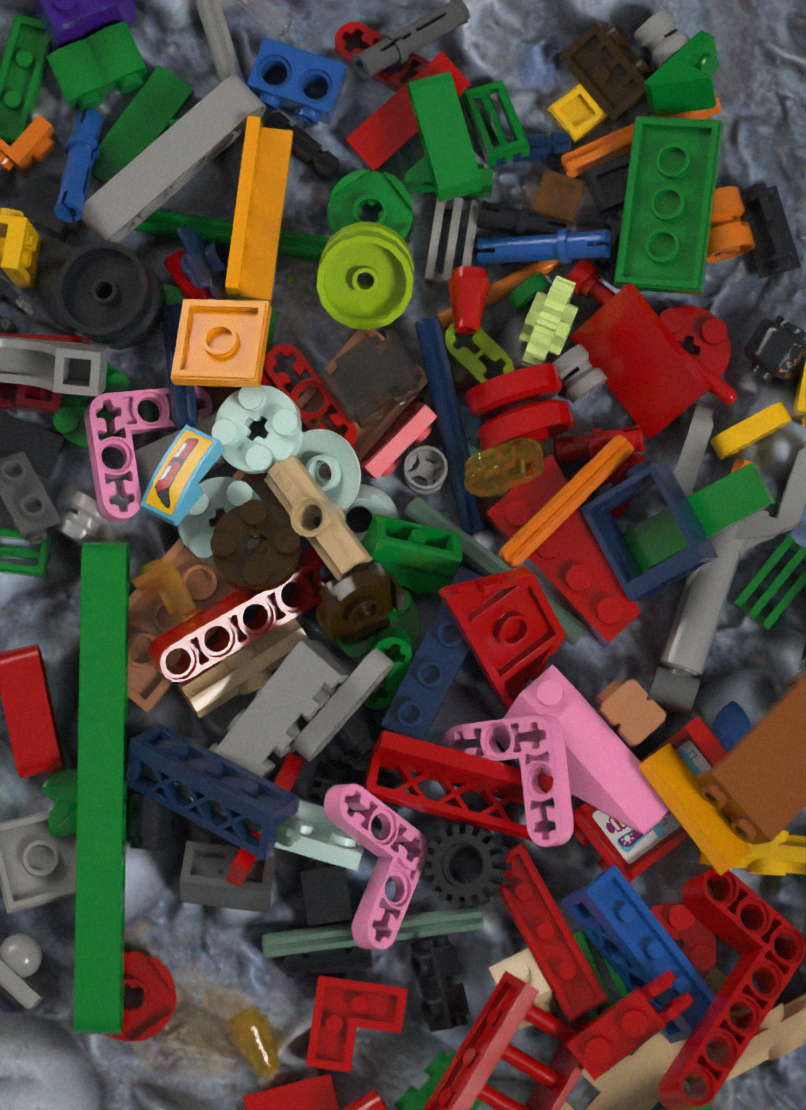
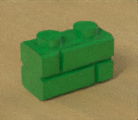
(414, 553)

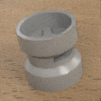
(660, 37)
(582, 382)
(425, 462)
(83, 520)

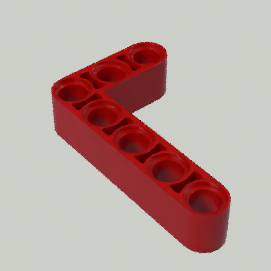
(737, 994)

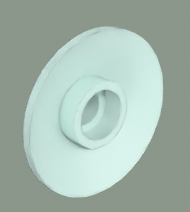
(329, 448)

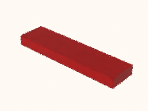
(549, 938)

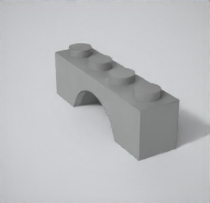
(54, 365)

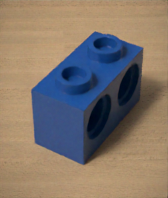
(302, 71)

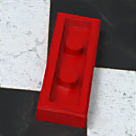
(394, 121)
(245, 859)

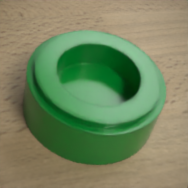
(525, 293)

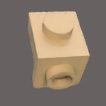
(525, 968)

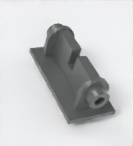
(26, 498)

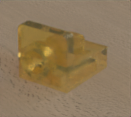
(174, 594)

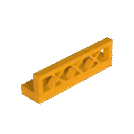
(258, 212)

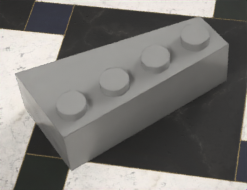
(283, 708)

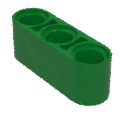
(444, 136)

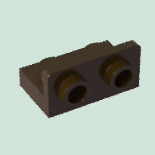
(608, 68)

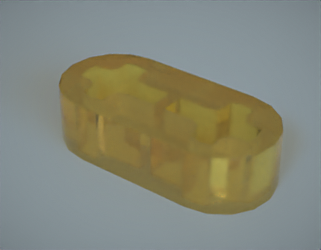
(503, 467)

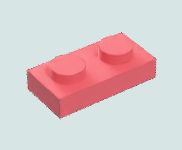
(407, 430)

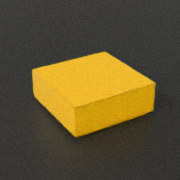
(577, 113)

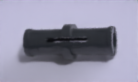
(517, 221)

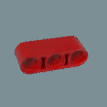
(30, 712)

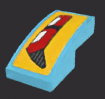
(175, 482)

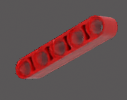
(228, 616)

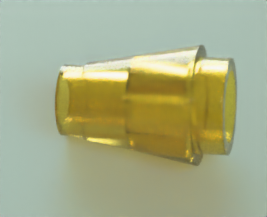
(254, 1040)

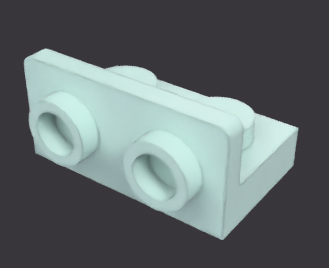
(323, 839)

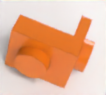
(31, 146)

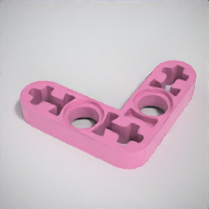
(126, 424)
(533, 757)
(393, 861)

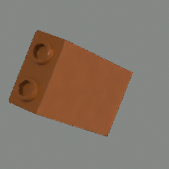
(764, 774)

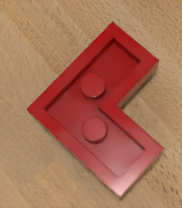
(340, 1009)

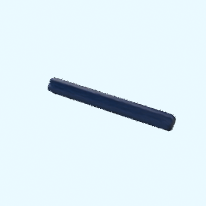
(448, 420)

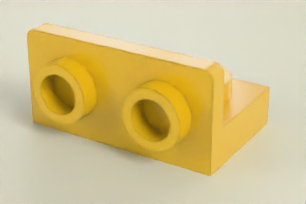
(19, 248)

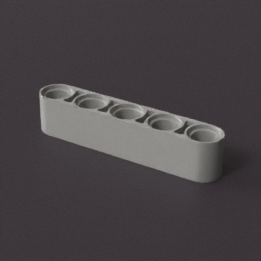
(171, 160)

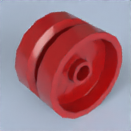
(520, 406)

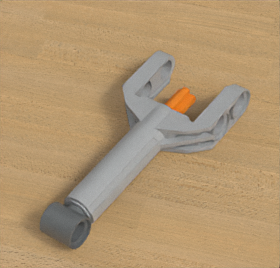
(709, 586)

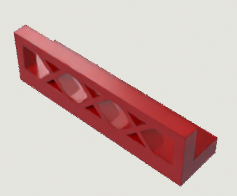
(449, 769)

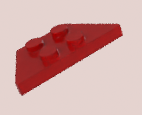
(506, 628)

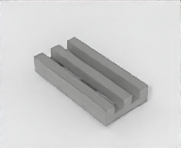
(457, 206)

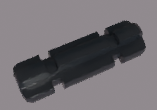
(305, 147)
(327, 962)

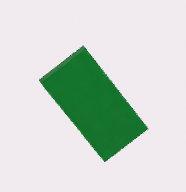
(669, 204)

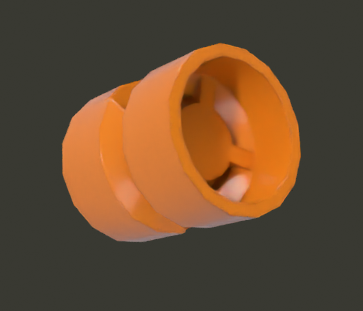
(728, 233)

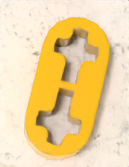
(750, 430)

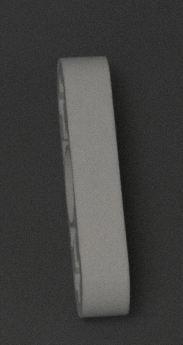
(343, 704)

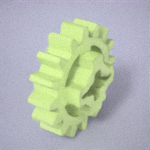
(548, 322)

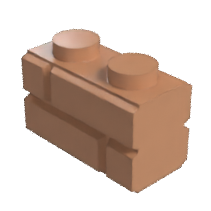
(629, 712)

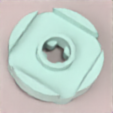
(252, 405)
(218, 495)

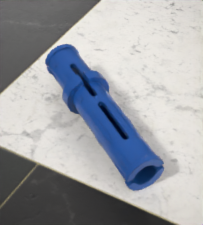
(82, 153)
(560, 246)

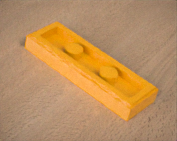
(701, 821)

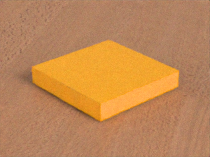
(221, 343)

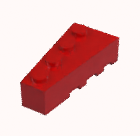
(569, 559)

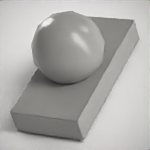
(20, 959)

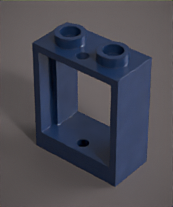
(633, 581)

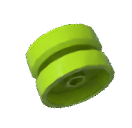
(366, 301)

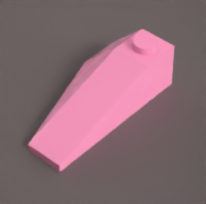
(597, 760)

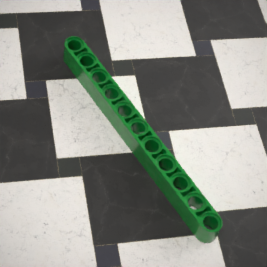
(102, 788)

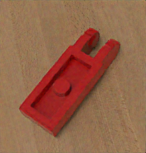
(626, 1026)

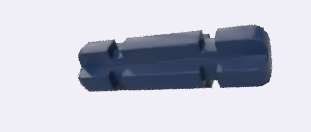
(541, 145)

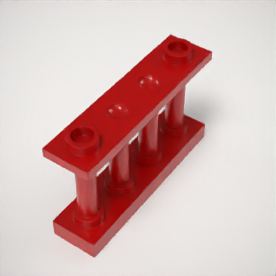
(490, 1042)

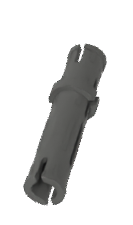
(397, 46)

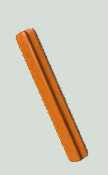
(617, 144)
(566, 501)

